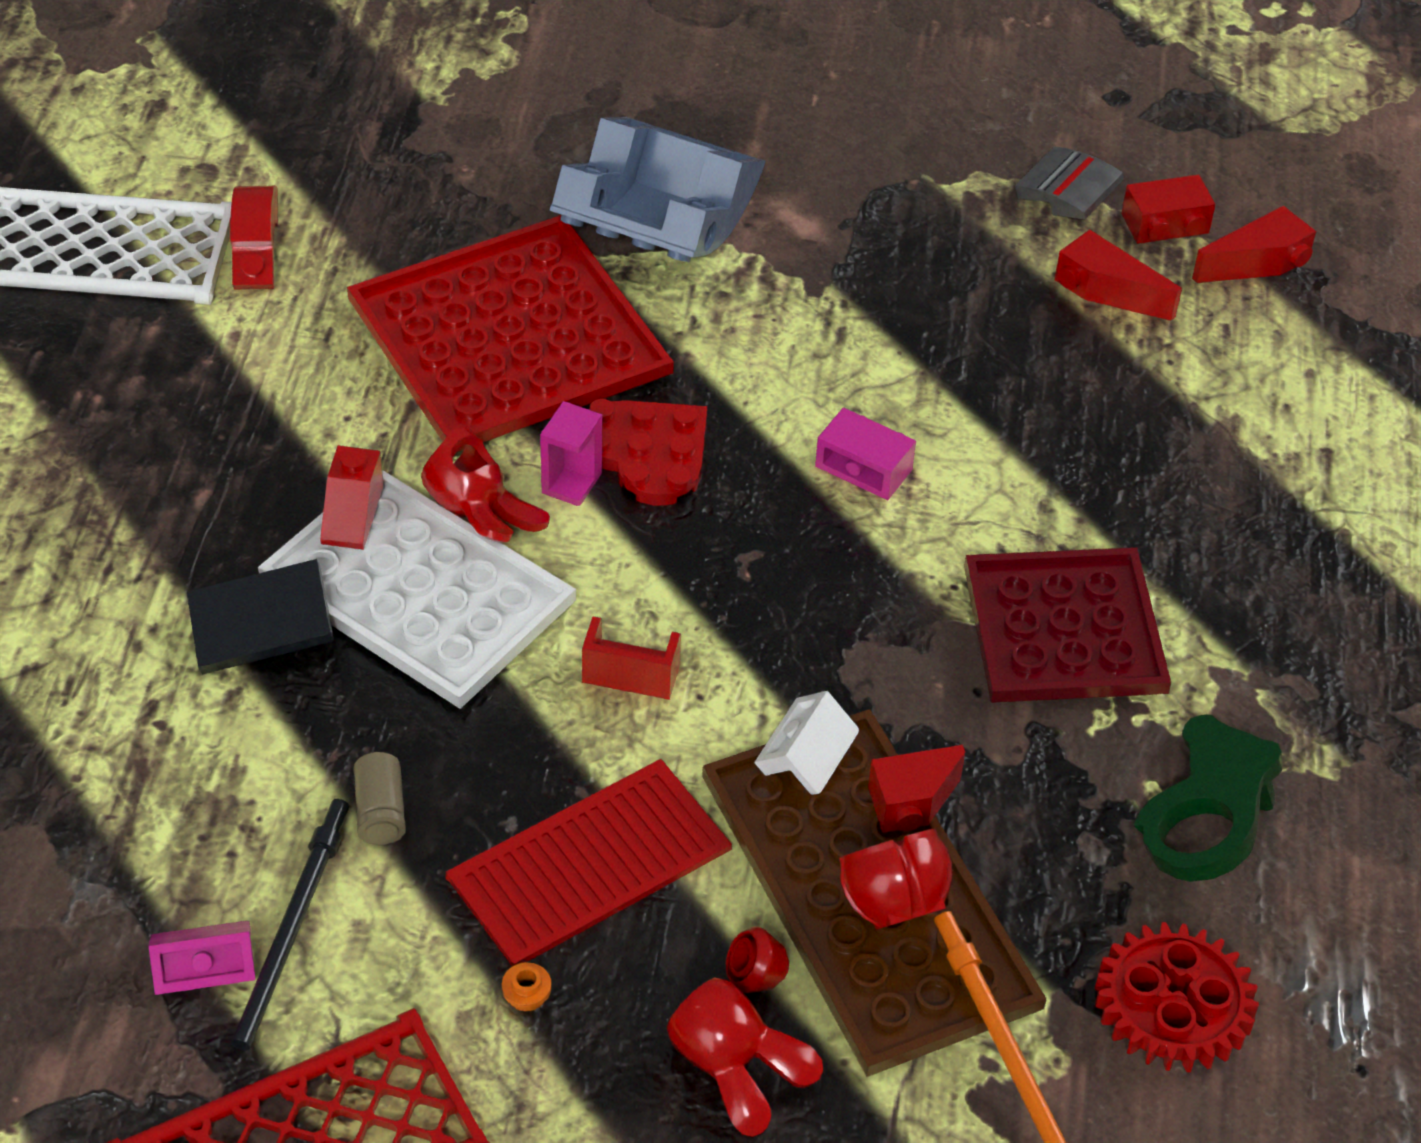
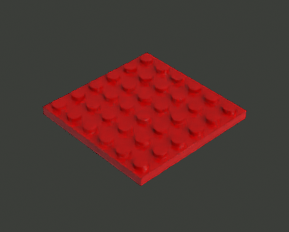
(509, 331)

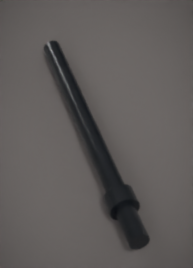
(323, 846)

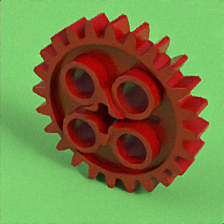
(1176, 997)

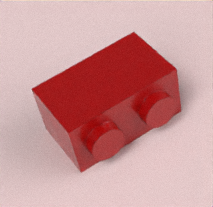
(1168, 209)

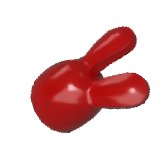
(475, 489)
(723, 1034)

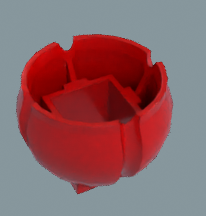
(898, 878)

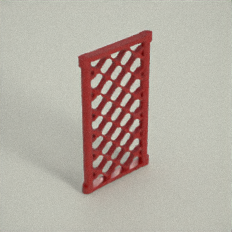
(331, 1062)

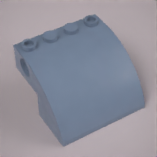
(657, 188)

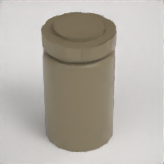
(379, 798)

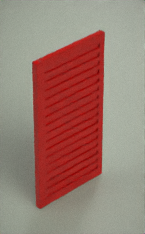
(587, 862)

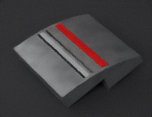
(1070, 182)

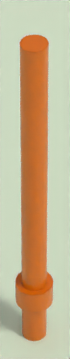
(965, 962)

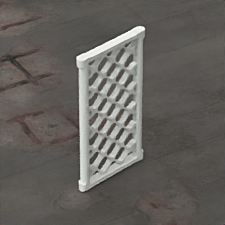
(125, 209)

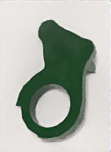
(1228, 778)

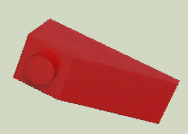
(1257, 249)
(1115, 278)

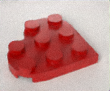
(653, 447)

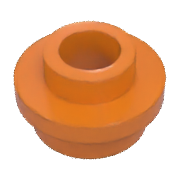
(529, 997)

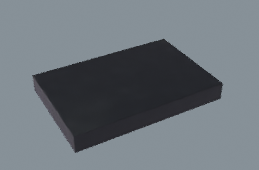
(259, 616)

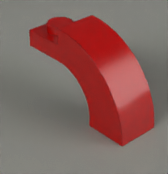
(252, 236)

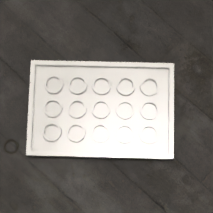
(431, 593)

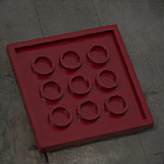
(1066, 625)

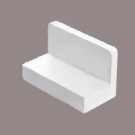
(809, 741)

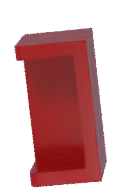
(629, 666)

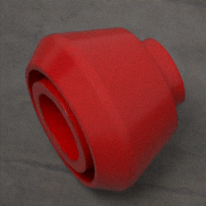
(756, 961)

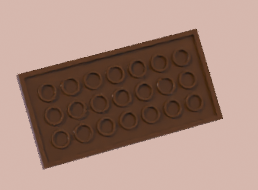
(884, 984)

